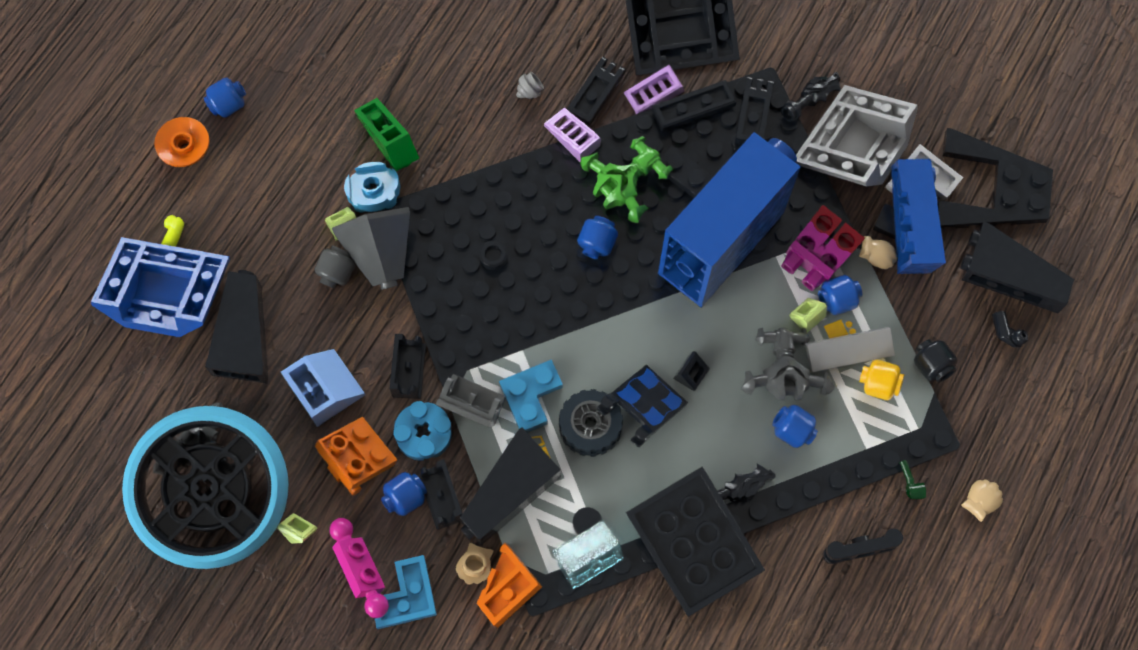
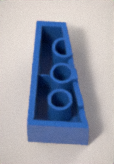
(916, 217)

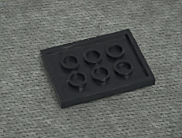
(695, 541)

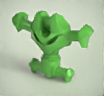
(619, 181)

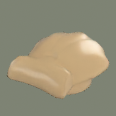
(878, 253)
(983, 498)
(474, 564)

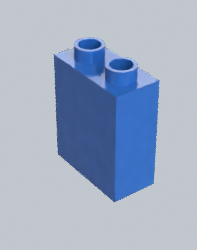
(728, 217)

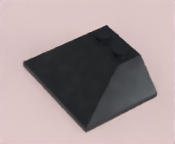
(681, 33)

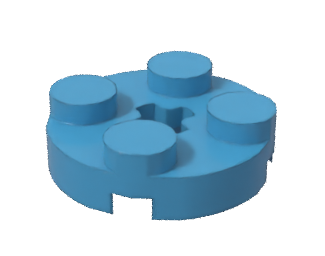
(377, 199)
(419, 415)

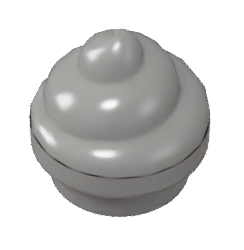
(529, 86)

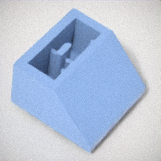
(322, 385)

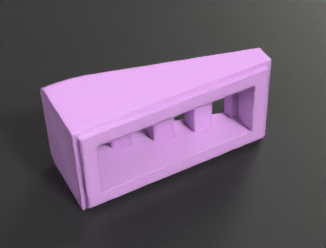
(657, 78)
(592, 139)

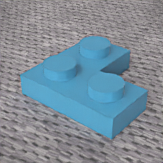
(525, 389)
(415, 594)

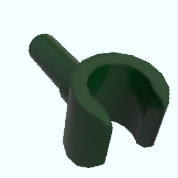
(913, 490)

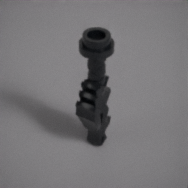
(814, 91)
(746, 485)

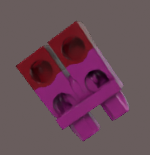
(817, 257)

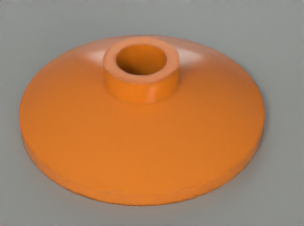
(179, 132)

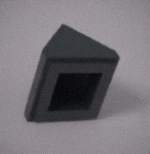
(692, 371)

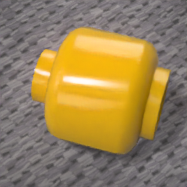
(882, 379)

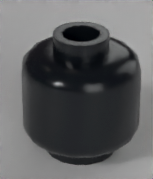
(935, 360)

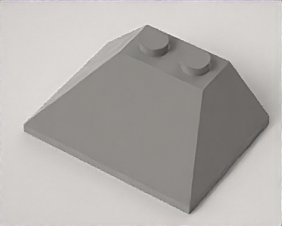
(859, 137)

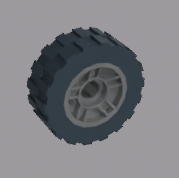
(589, 439)

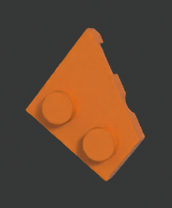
(507, 587)

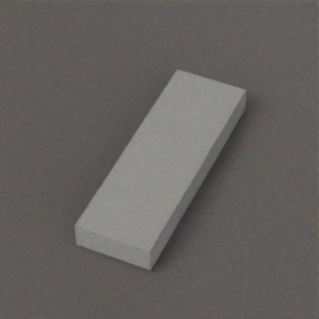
(850, 349)

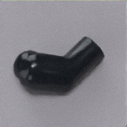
(1012, 337)

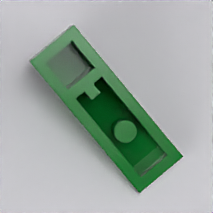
(387, 134)

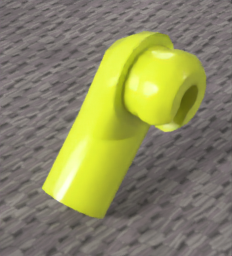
(175, 228)

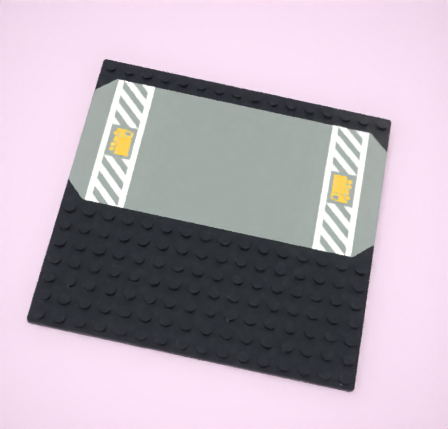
(618, 314)

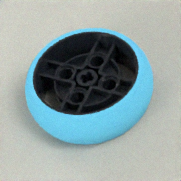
(206, 516)

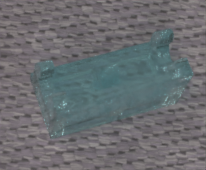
(588, 554)

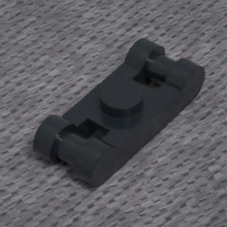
(862, 547)

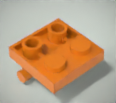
(355, 454)

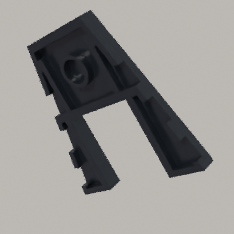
(1019, 191)

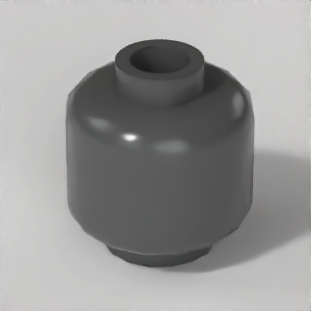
(334, 267)

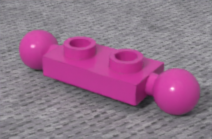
(359, 568)

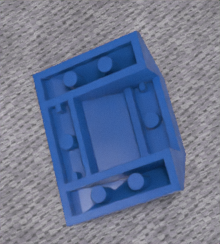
(159, 287)

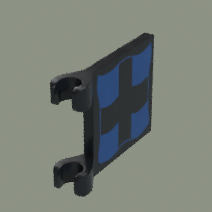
(646, 400)

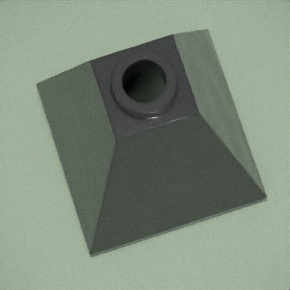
(377, 244)

